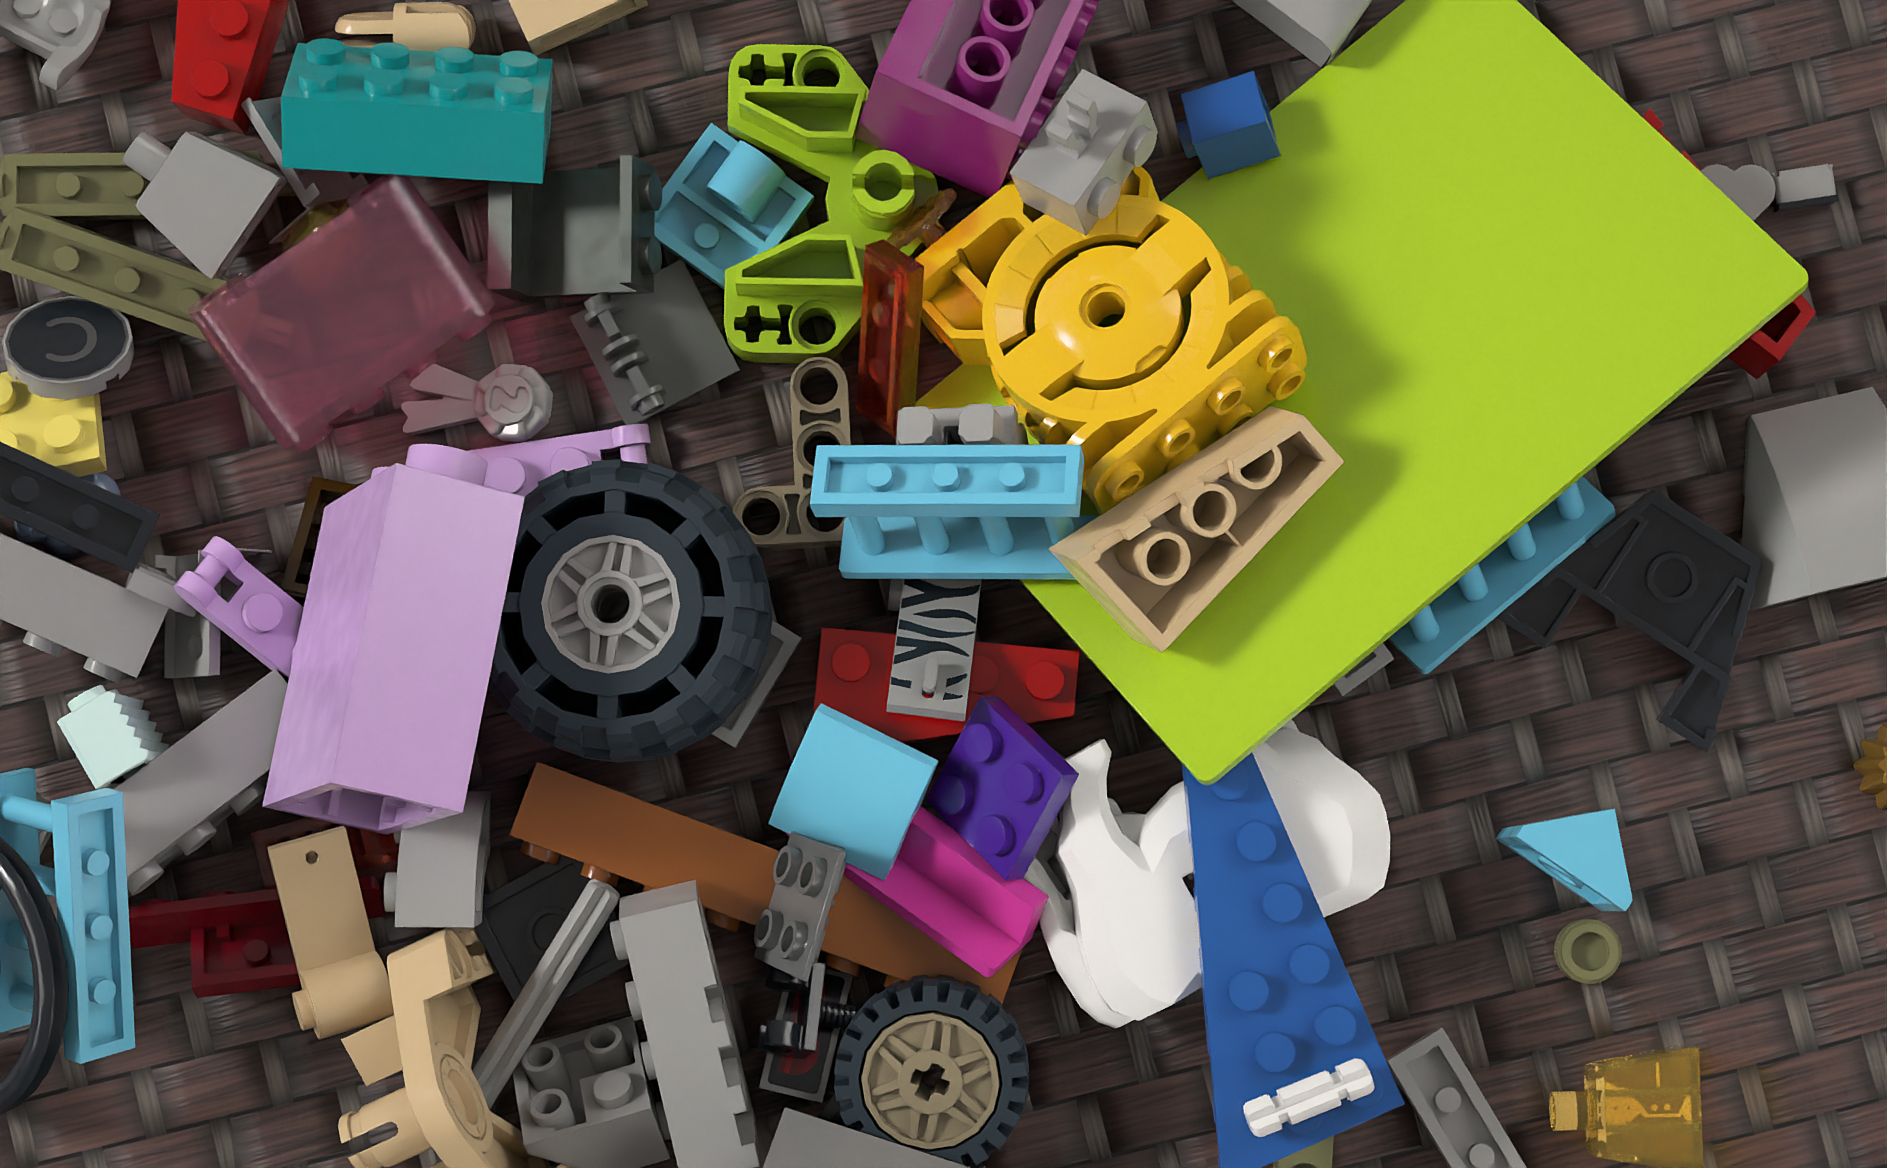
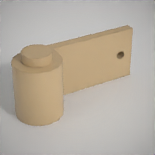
(329, 935)

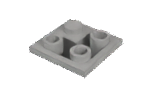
(590, 1100)

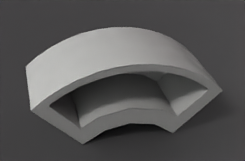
(442, 869)

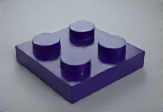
(1002, 787)

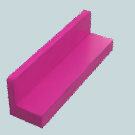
(956, 896)

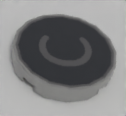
(67, 347)

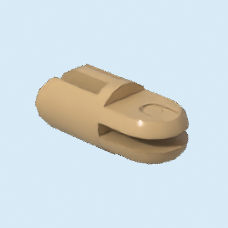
(415, 25)

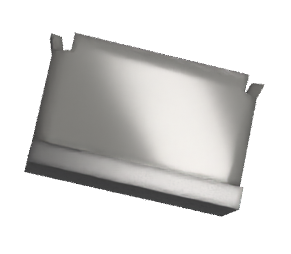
(1804, 188)

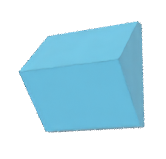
(1579, 853)

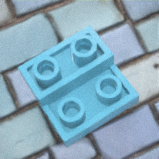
(853, 790)

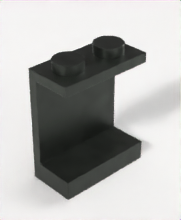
(575, 233)

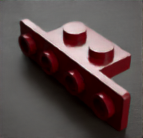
(234, 937)

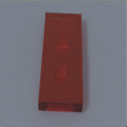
(889, 334)

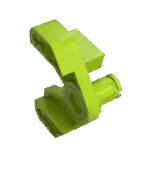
(864, 200)

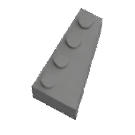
(76, 611)
(200, 782)
(687, 1028)

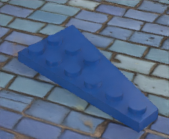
(1269, 973)

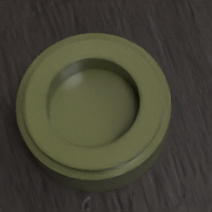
(1587, 951)

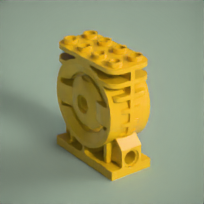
(1145, 404)

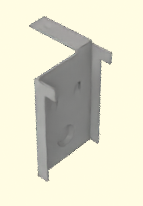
(308, 184)
(191, 642)

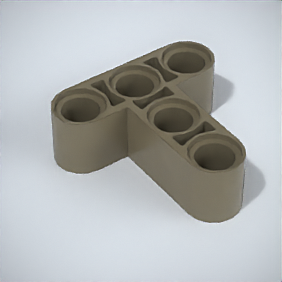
(793, 501)

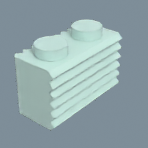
(110, 735)

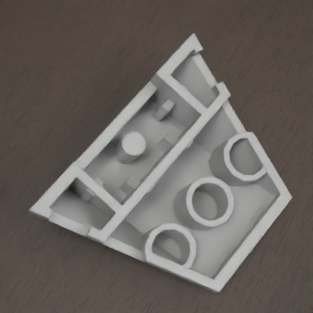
(1816, 496)

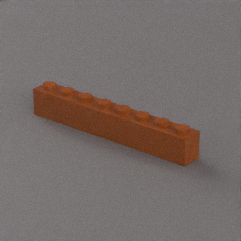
(733, 875)

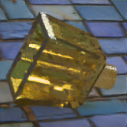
(1638, 1108)

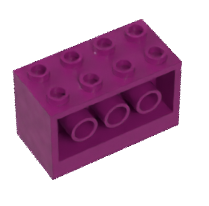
(972, 84)

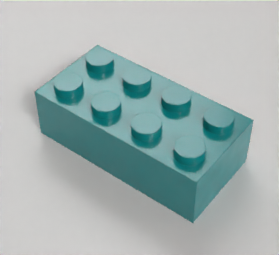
(417, 112)

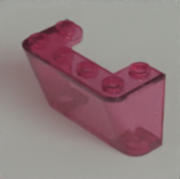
(344, 312)

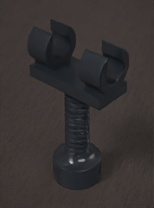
(801, 1037)

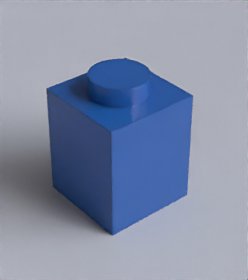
(1228, 125)

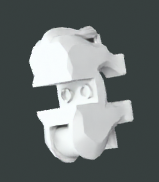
(1116, 887)

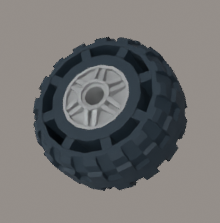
(691, 623)

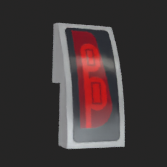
(807, 1076)

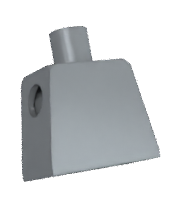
(203, 196)

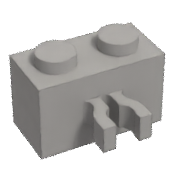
(1085, 152)

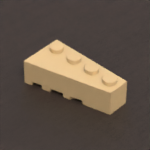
(1198, 525)

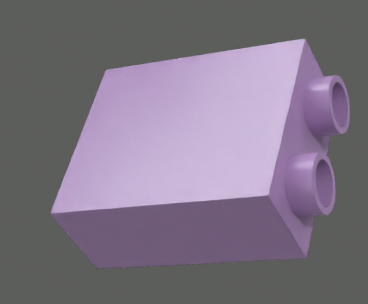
(396, 645)

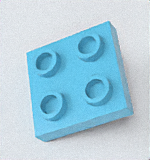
(727, 205)

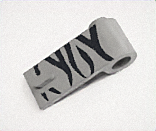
(933, 646)

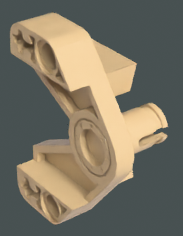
(434, 1047)

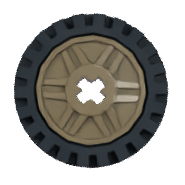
(941, 1024)

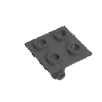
(654, 344)
(793, 925)

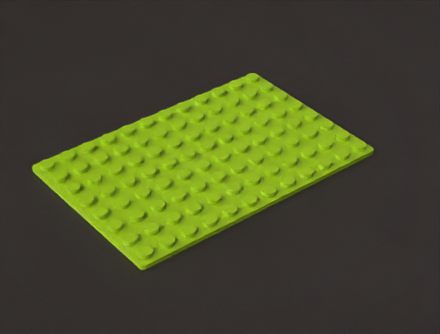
(1486, 310)

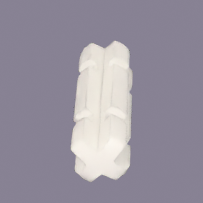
(1308, 1097)

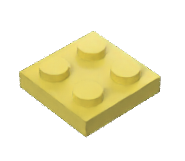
(53, 429)

